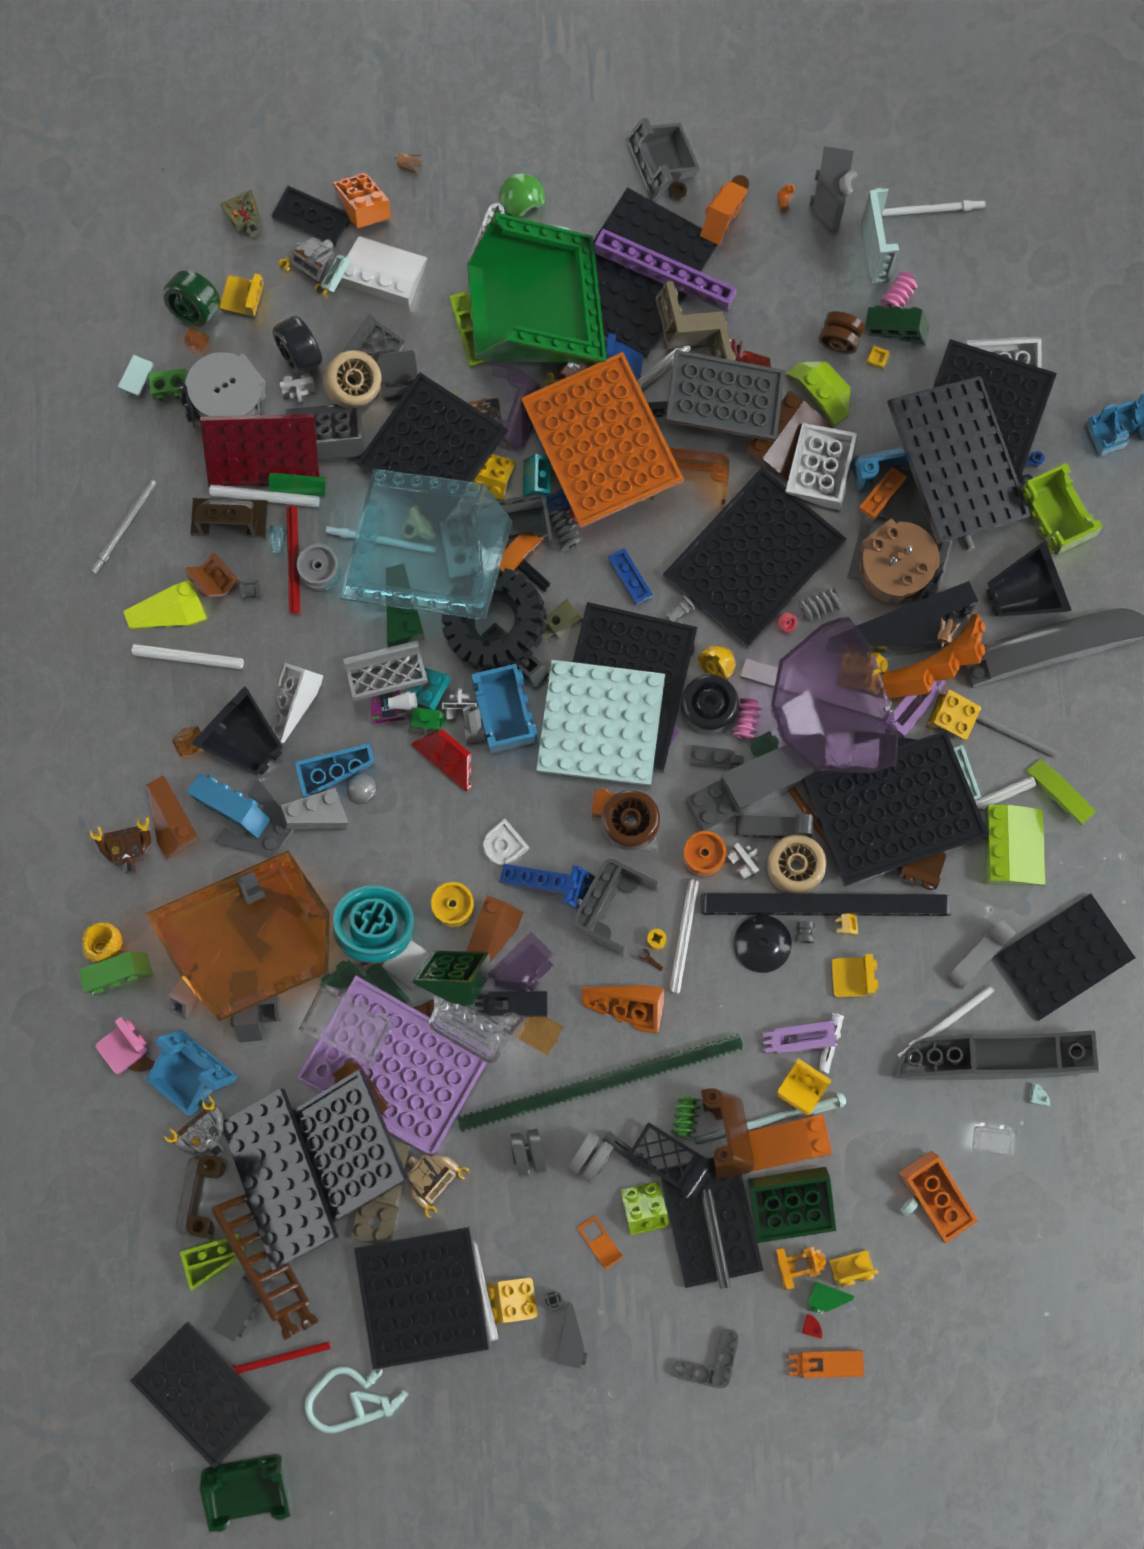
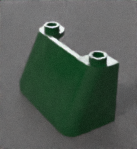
(244, 1490)

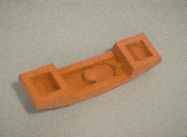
(519, 550)

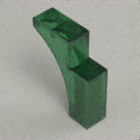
(375, 975)

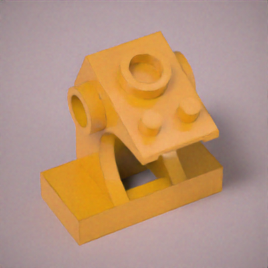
(814, 1259)

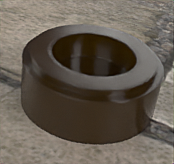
(678, 191)

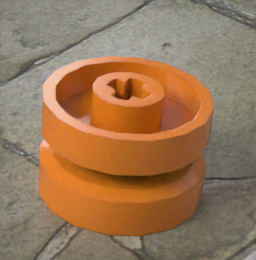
(710, 844)

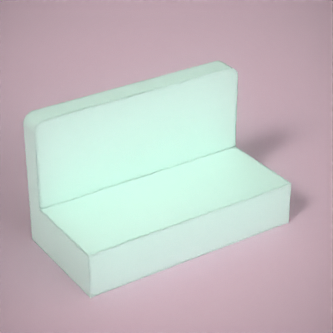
(135, 376)

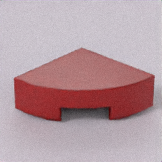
(812, 1327)

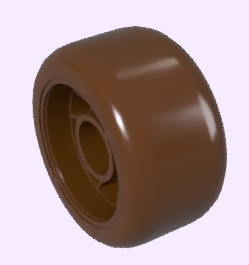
(630, 805)

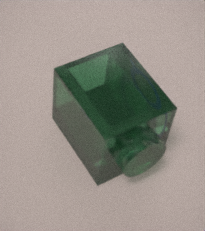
(763, 744)

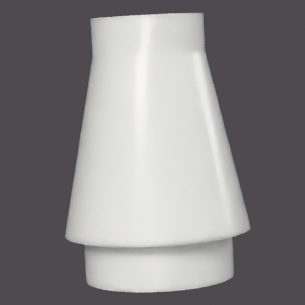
(404, 701)

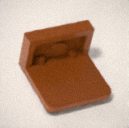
(212, 577)

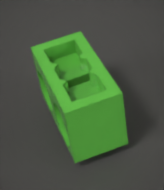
(169, 379)

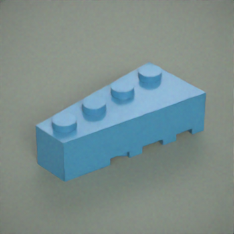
(328, 770)

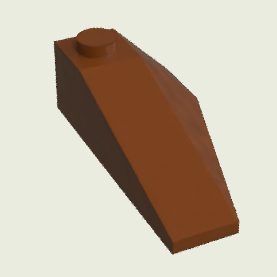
(170, 822)
(494, 926)

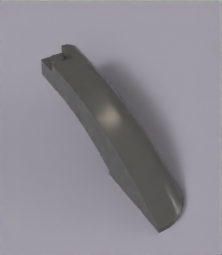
(1057, 644)
(1000, 1056)

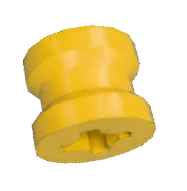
(655, 942)

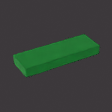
(297, 484)

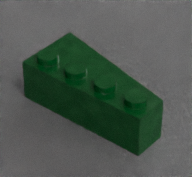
(403, 626)

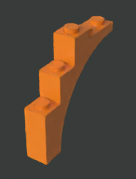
(943, 665)

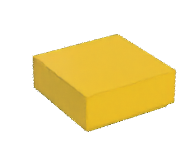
(877, 357)

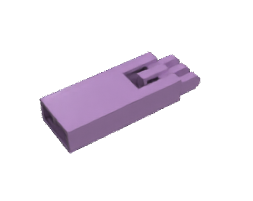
(911, 711)
(808, 1036)

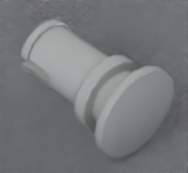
(682, 607)

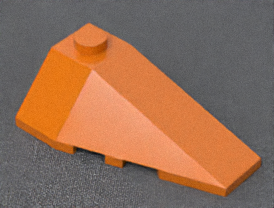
(633, 1004)

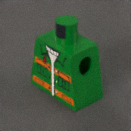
(426, 721)

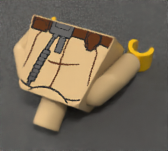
(430, 1178)

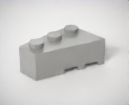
(315, 811)

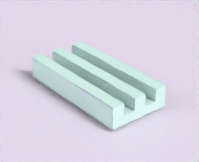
(335, 273)

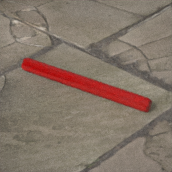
(293, 554)

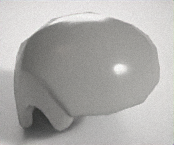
(361, 788)

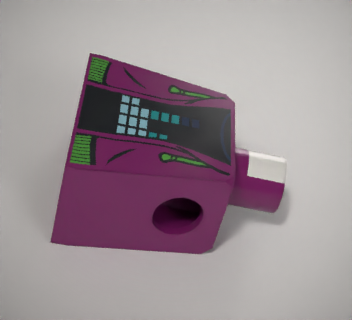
(380, 709)

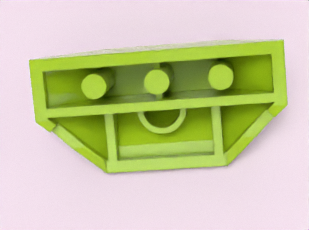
(823, 389)

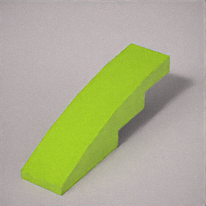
(462, 312)
(1061, 791)

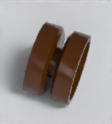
(841, 332)

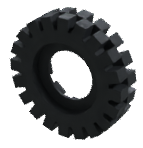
(507, 650)

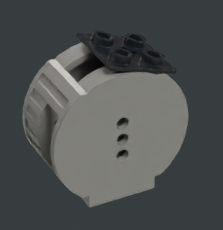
(222, 387)

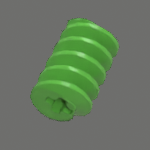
(685, 1117)

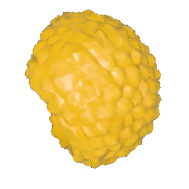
(101, 942)

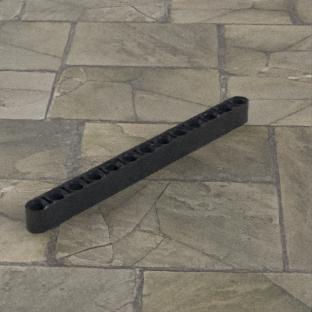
(825, 904)

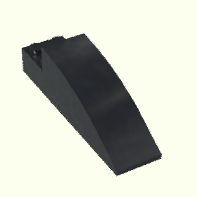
(916, 626)

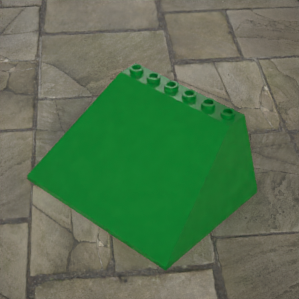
(535, 294)

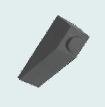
(571, 1347)

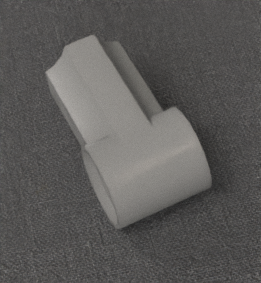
(473, 728)

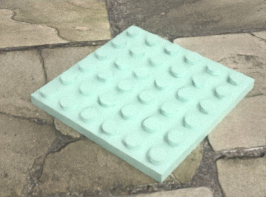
(600, 722)

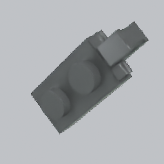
(714, 757)

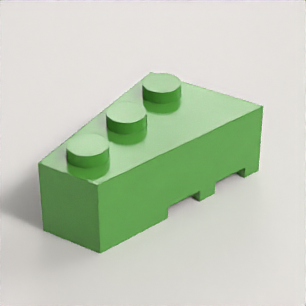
(115, 972)

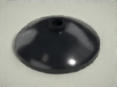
(761, 957)

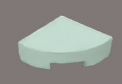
(1039, 1096)

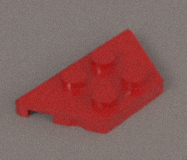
(447, 756)

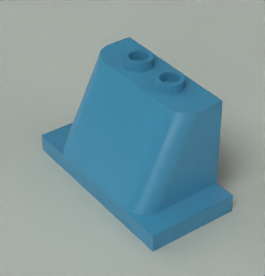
(187, 1072)

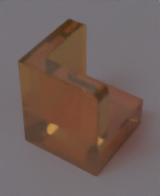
(184, 740)

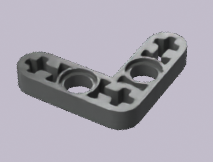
(711, 1372)

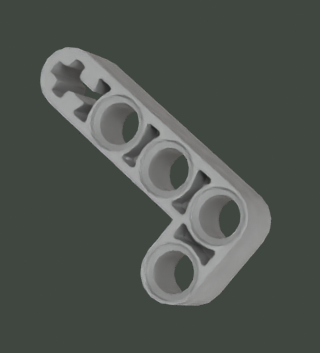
(982, 953)

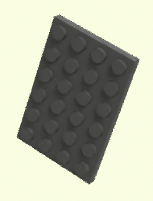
(725, 395)

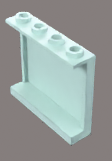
(879, 255)

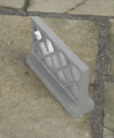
(383, 659)

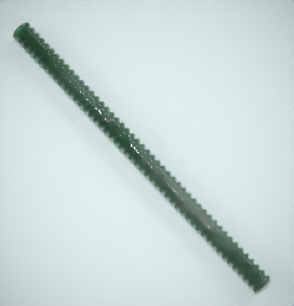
(600, 1082)

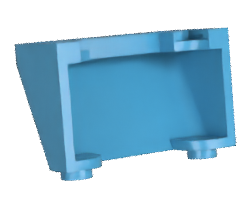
(866, 465)

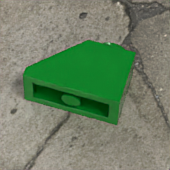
(826, 1298)

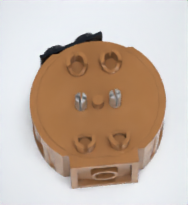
(899, 562)

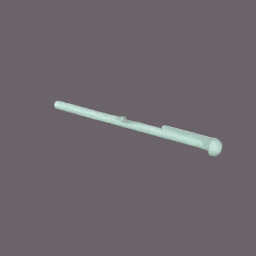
(825, 1105)

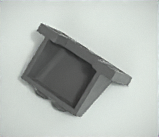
(661, 155)

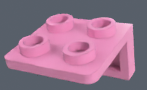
(122, 1046)

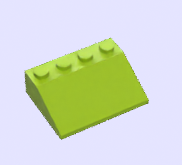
(1014, 845)

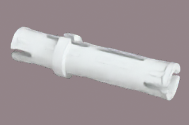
(827, 1053)

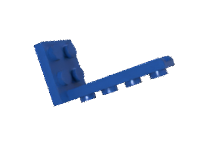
(572, 885)

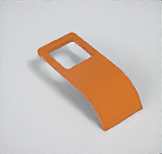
(602, 1246)

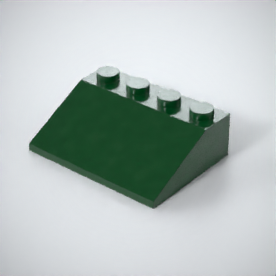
(454, 975)
(792, 1204)

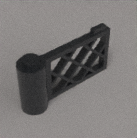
(695, 1173)

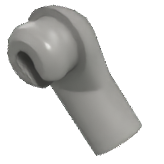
(845, 182)

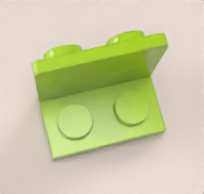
(645, 1208)

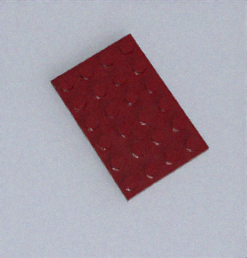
(253, 446)

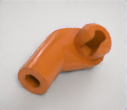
(783, 196)

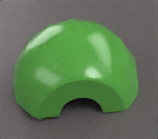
(521, 193)

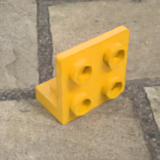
(242, 295)
(954, 714)
(852, 1267)

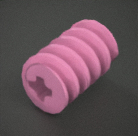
(899, 290)
(745, 719)

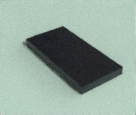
(311, 215)

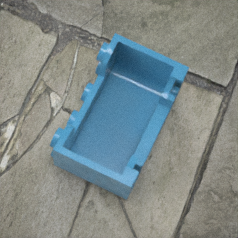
(504, 708)

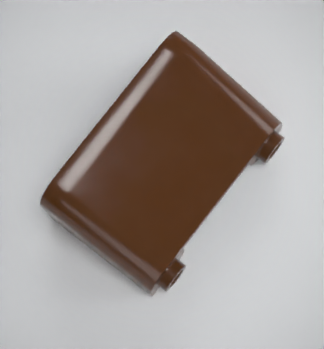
(738, 1155)

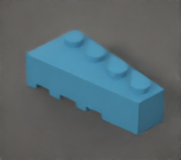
(229, 804)

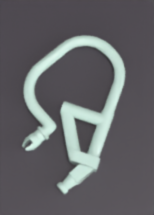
(387, 1410)

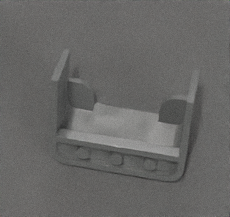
(828, 199)
(528, 515)
(609, 879)

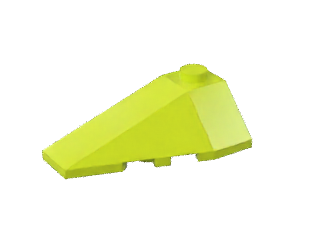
(167, 608)

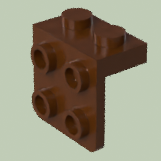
(924, 872)

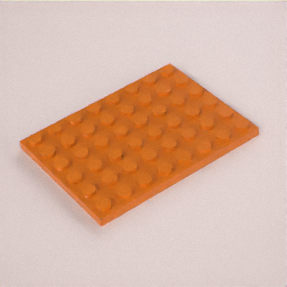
(602, 440)

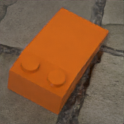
(790, 1142)
(938, 1196)

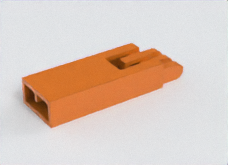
(834, 1364)

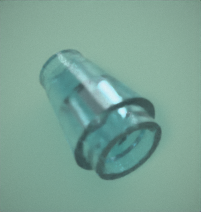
(277, 538)

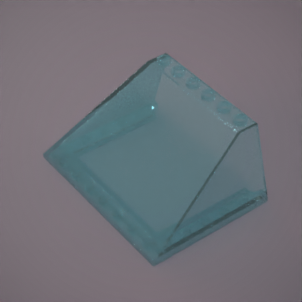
(427, 545)

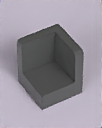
(249, 887)
(270, 1010)

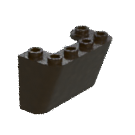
(197, 1169)

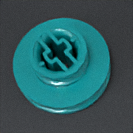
(373, 924)

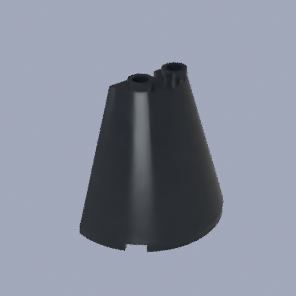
(1029, 586)
(241, 735)

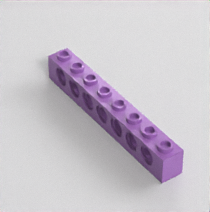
(665, 269)

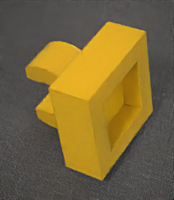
(849, 924)

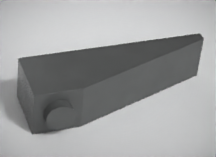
(532, 668)

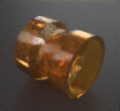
(194, 337)

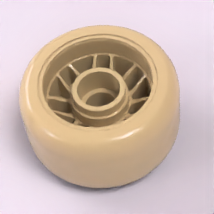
(362, 369)
(801, 850)

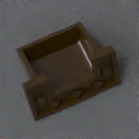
(229, 511)

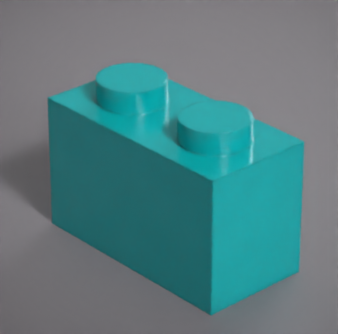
(536, 475)

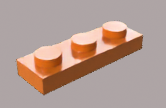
(882, 493)

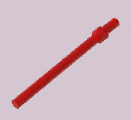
(282, 1357)

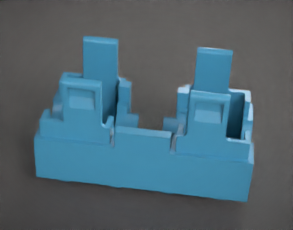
(1115, 423)

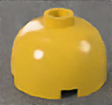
(717, 661)

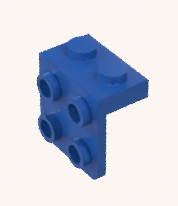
(633, 357)

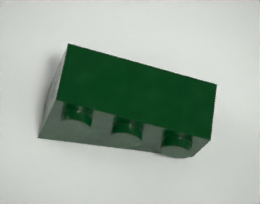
(897, 322)

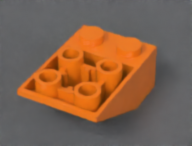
(362, 200)

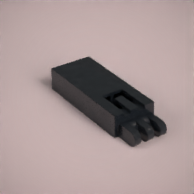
(520, 1002)

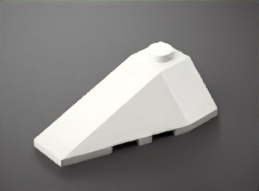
(296, 694)

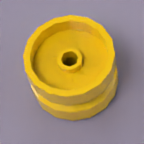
(442, 900)

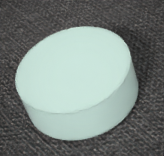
(909, 1206)

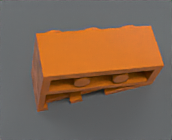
(722, 211)

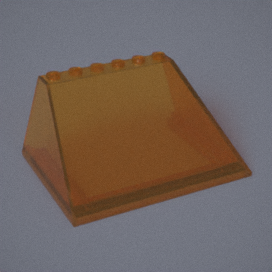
(245, 952)

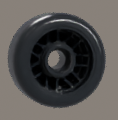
(297, 345)
(707, 718)

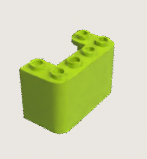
(1059, 510)

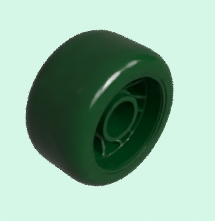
(191, 298)

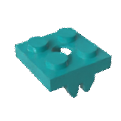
(438, 683)

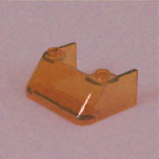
(712, 462)

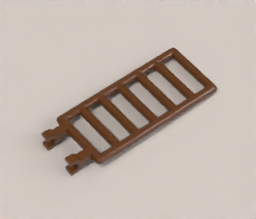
(256, 1280)

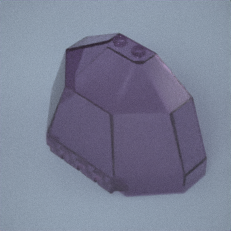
(832, 702)

